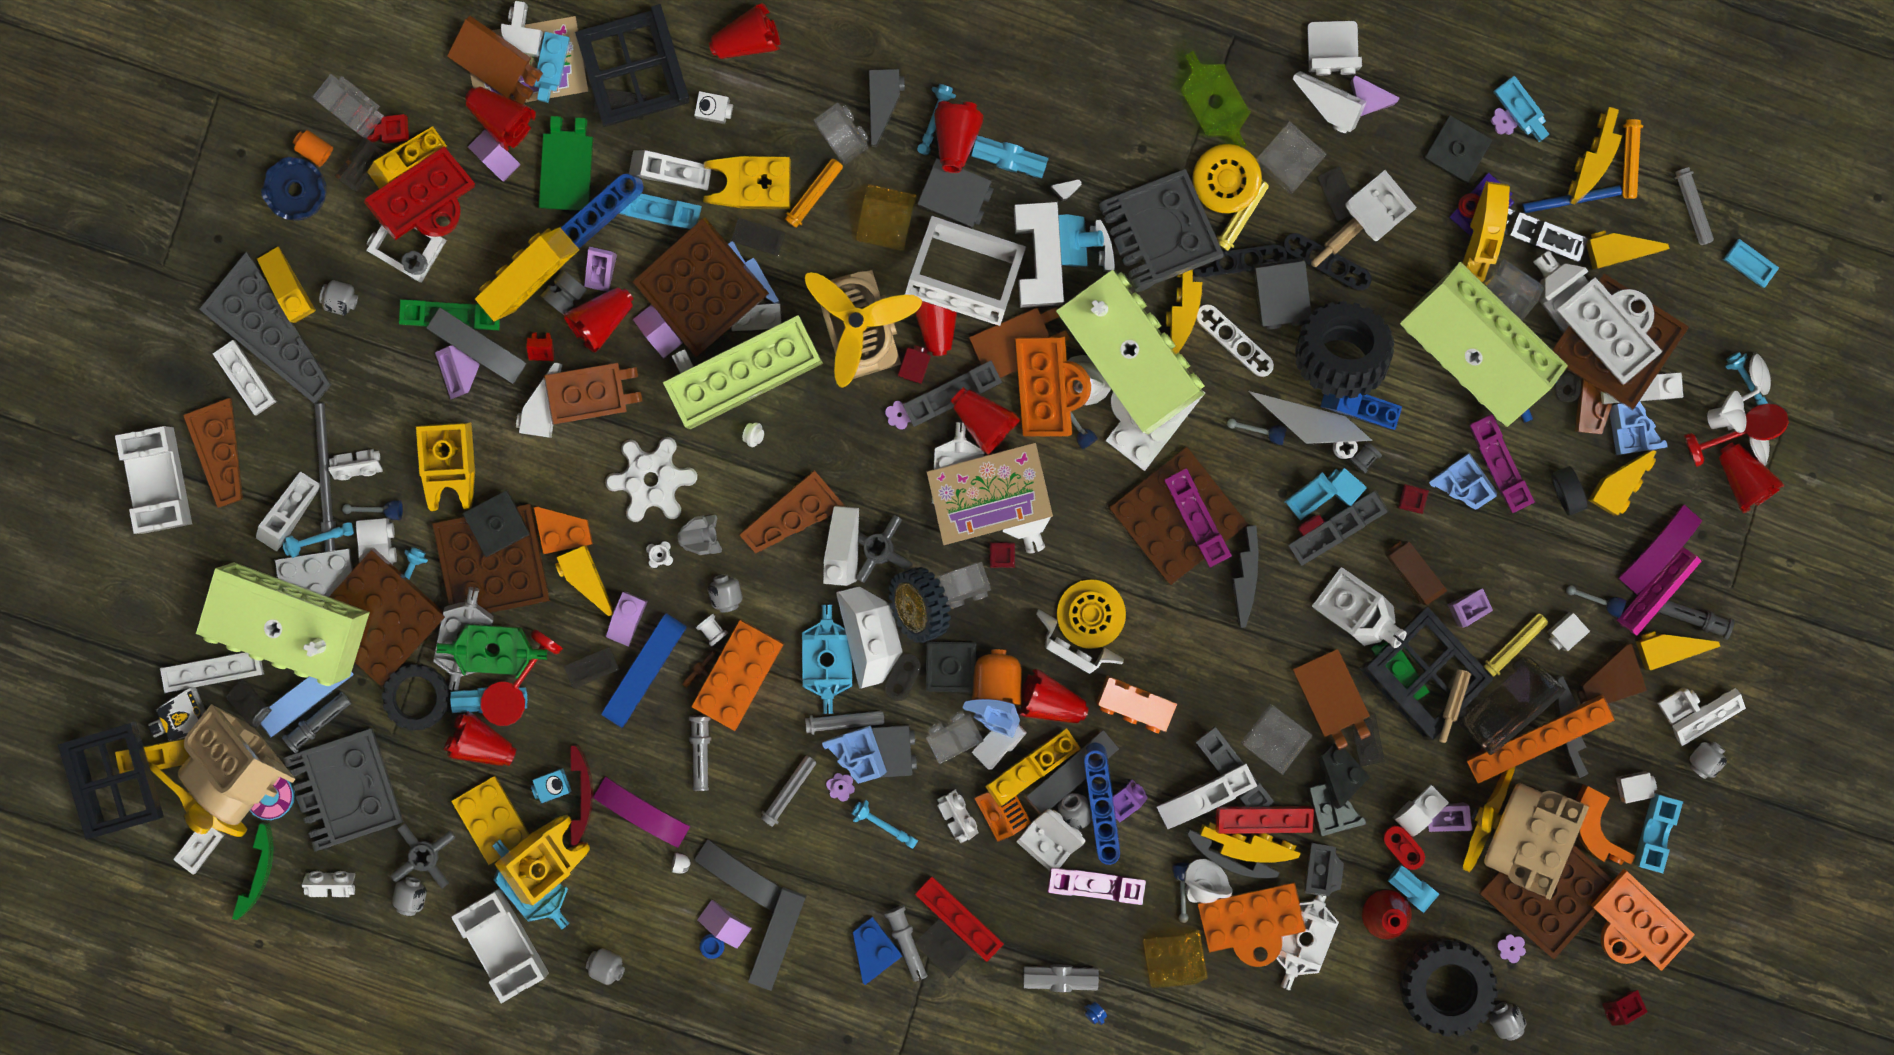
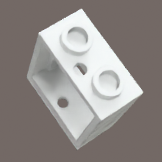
(431, 252)

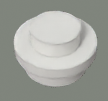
(753, 434)

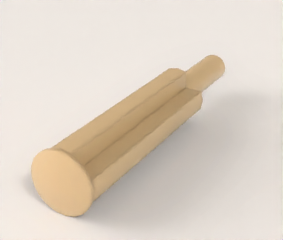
(1338, 241)
(1454, 702)

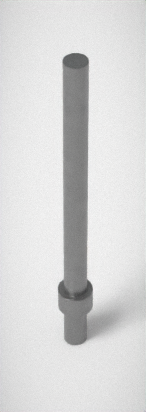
(328, 523)

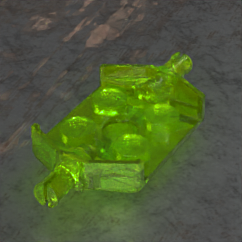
(1209, 81)

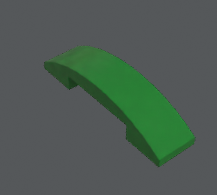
(422, 312)
(264, 842)

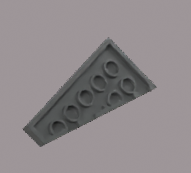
(253, 316)

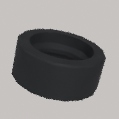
(1569, 490)

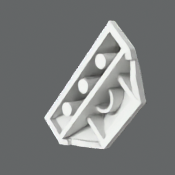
(870, 635)

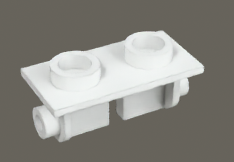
(343, 467)
(954, 806)
(317, 884)

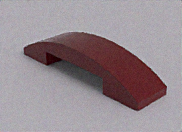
(580, 763)

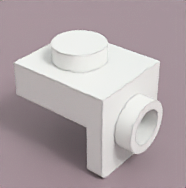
(1679, 704)

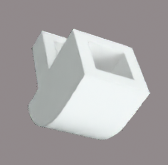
(523, 38)
(1419, 814)

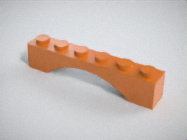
(1542, 739)

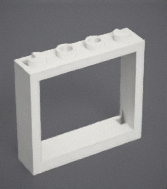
(957, 298)

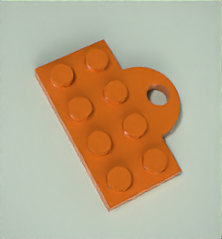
(1048, 386)
(1253, 921)
(1639, 923)

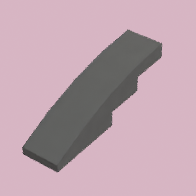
(1545, 235)
(476, 345)
(1338, 527)
(1245, 586)
(1562, 705)
(1067, 776)
(777, 939)

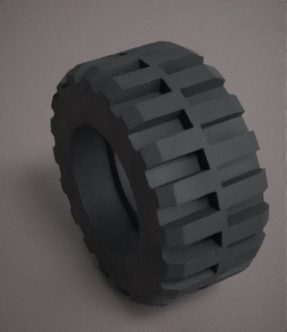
(1352, 325)
(1475, 1006)

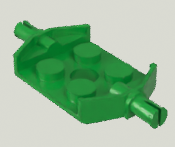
(472, 655)

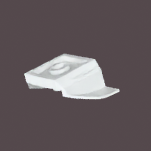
(1079, 658)

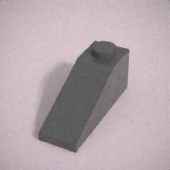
(884, 96)

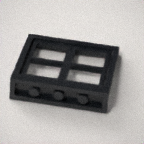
(666, 58)
(1403, 698)
(84, 788)

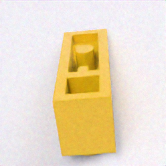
(1618, 248)
(285, 285)
(582, 574)
(1664, 649)

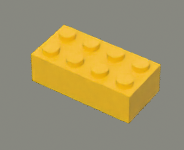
(526, 273)

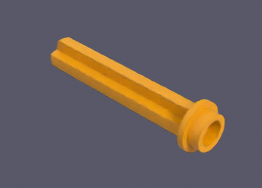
(1631, 158)
(813, 193)

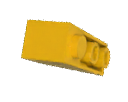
(405, 157)
(1615, 488)

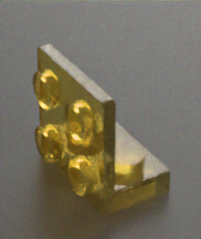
(885, 217)
(1175, 960)

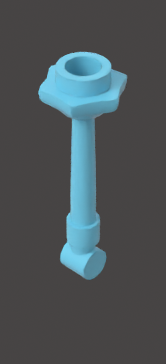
(943, 93)
(1737, 362)
(293, 546)
(415, 557)
(861, 812)

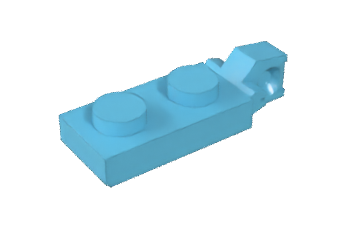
(551, 64)
(1522, 108)

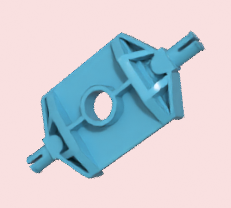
(824, 680)
(546, 907)

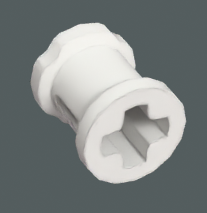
(1341, 454)
(711, 630)

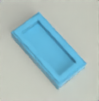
(1751, 263)
(1311, 496)

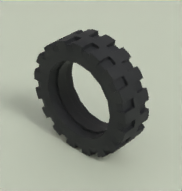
(390, 703)

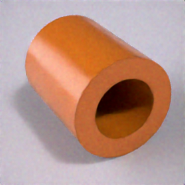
(312, 147)

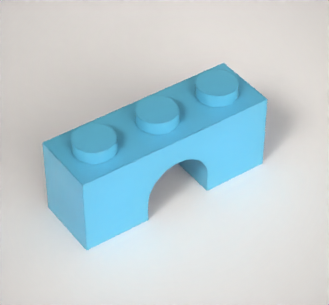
(1652, 846)

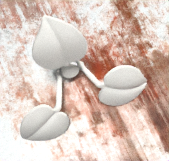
(1732, 411)

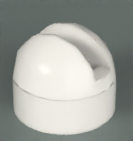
(680, 863)

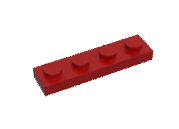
(1264, 819)
(959, 918)

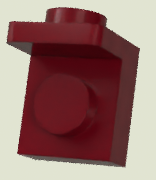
(1625, 1008)

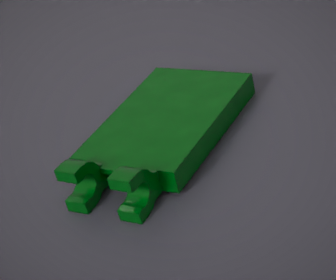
(566, 167)

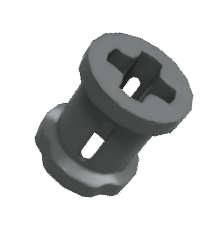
(416, 270)
(1365, 457)

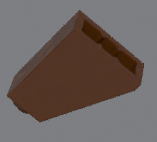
(1415, 573)
(1614, 678)

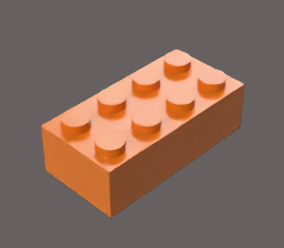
(738, 675)

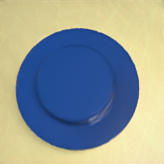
(711, 946)
(1095, 1013)

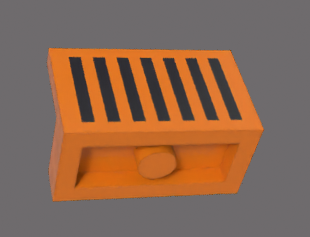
(1003, 820)

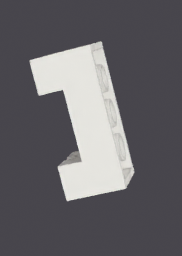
(1044, 224)
(154, 479)
(501, 945)

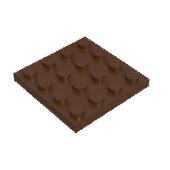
(700, 287)
(1583, 362)
(1159, 527)
(504, 579)
(397, 618)
(1553, 921)

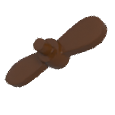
(699, 669)

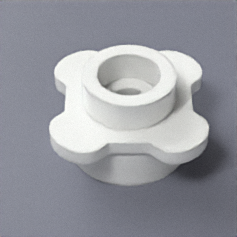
(663, 548)

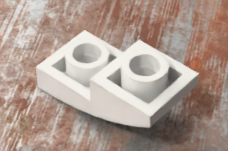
(1106, 257)
(996, 746)

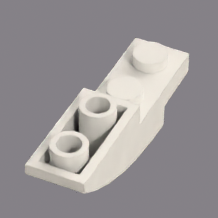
(1207, 796)

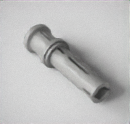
(700, 740)
(902, 932)

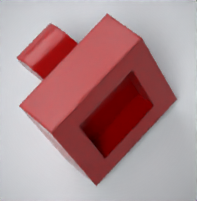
(540, 348)

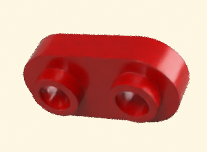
(1403, 847)

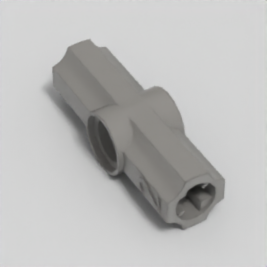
(1061, 978)

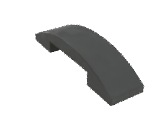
(938, 400)
(1225, 760)
(1257, 870)
(739, 875)

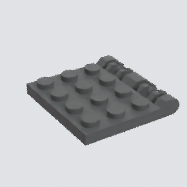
(1164, 227)
(347, 787)

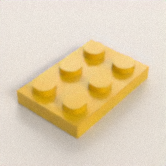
(490, 817)

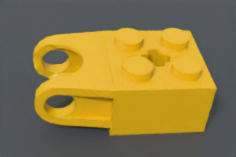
(743, 182)
(445, 470)
(545, 856)

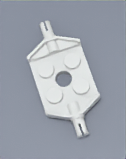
(956, 451)
(1308, 959)

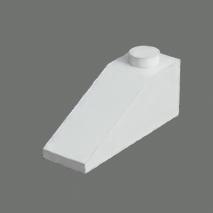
(1334, 104)
(669, 169)
(1663, 387)
(536, 413)
(287, 511)
(842, 547)

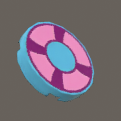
(275, 807)

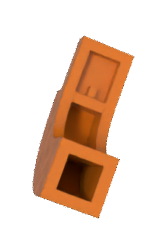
(1591, 833)

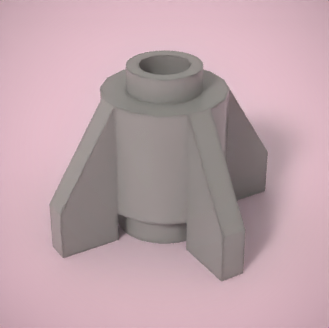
(700, 535)

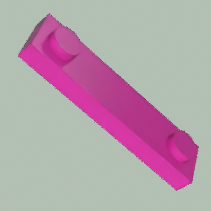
(1659, 591)

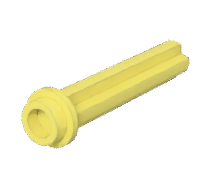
(1239, 220)
(1515, 645)

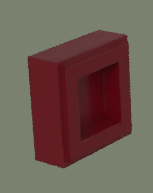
(1413, 499)
(1309, 524)
(1002, 555)

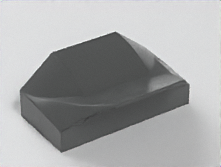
(1323, 870)

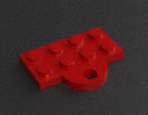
(422, 197)

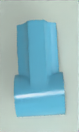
(1417, 891)

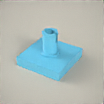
(1075, 240)

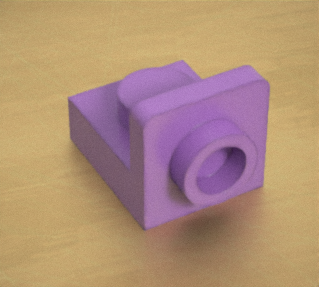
(1128, 800)

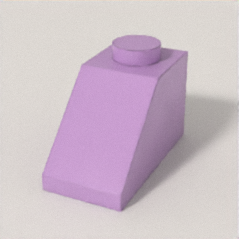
(626, 618)

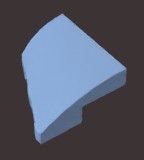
(1633, 430)
(1465, 482)
(995, 715)
(858, 754)

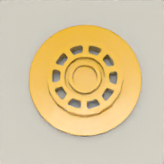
(1227, 178)
(1091, 614)

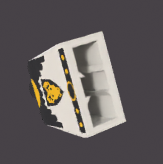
(178, 715)

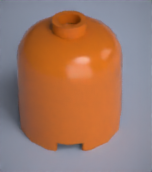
(998, 678)

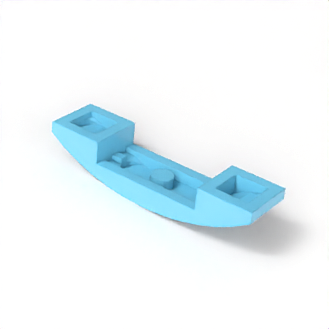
(661, 211)

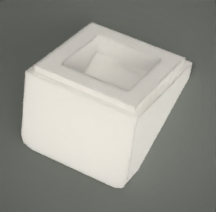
(1066, 189)

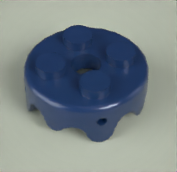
(277, 185)

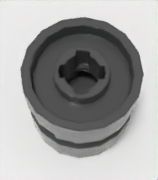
(563, 292)

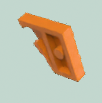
(561, 530)

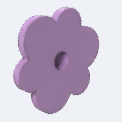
(1503, 122)
(892, 411)
(833, 785)
(1517, 951)

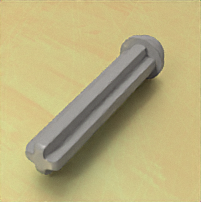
(1694, 206)
(844, 721)
(788, 791)

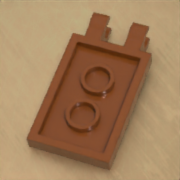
(494, 60)
(999, 342)
(589, 392)
(1333, 696)

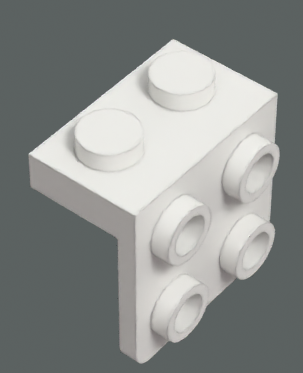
(1333, 47)
(1380, 206)
(1050, 839)

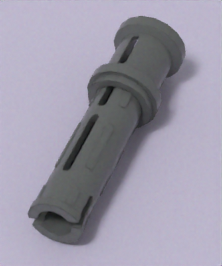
(1707, 621)
(308, 729)

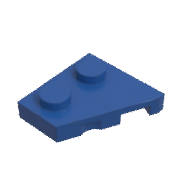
(874, 949)

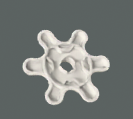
(668, 475)

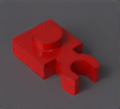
(391, 129)

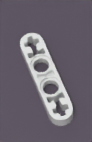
(1236, 338)

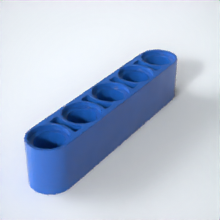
(599, 206)
(644, 670)
(1102, 814)

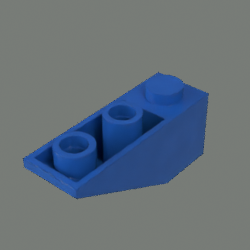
(1364, 408)

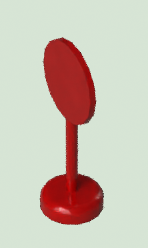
(1762, 423)
(505, 702)

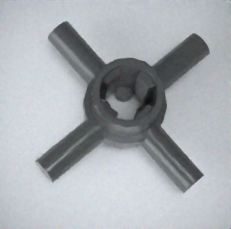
(887, 554)
(414, 861)

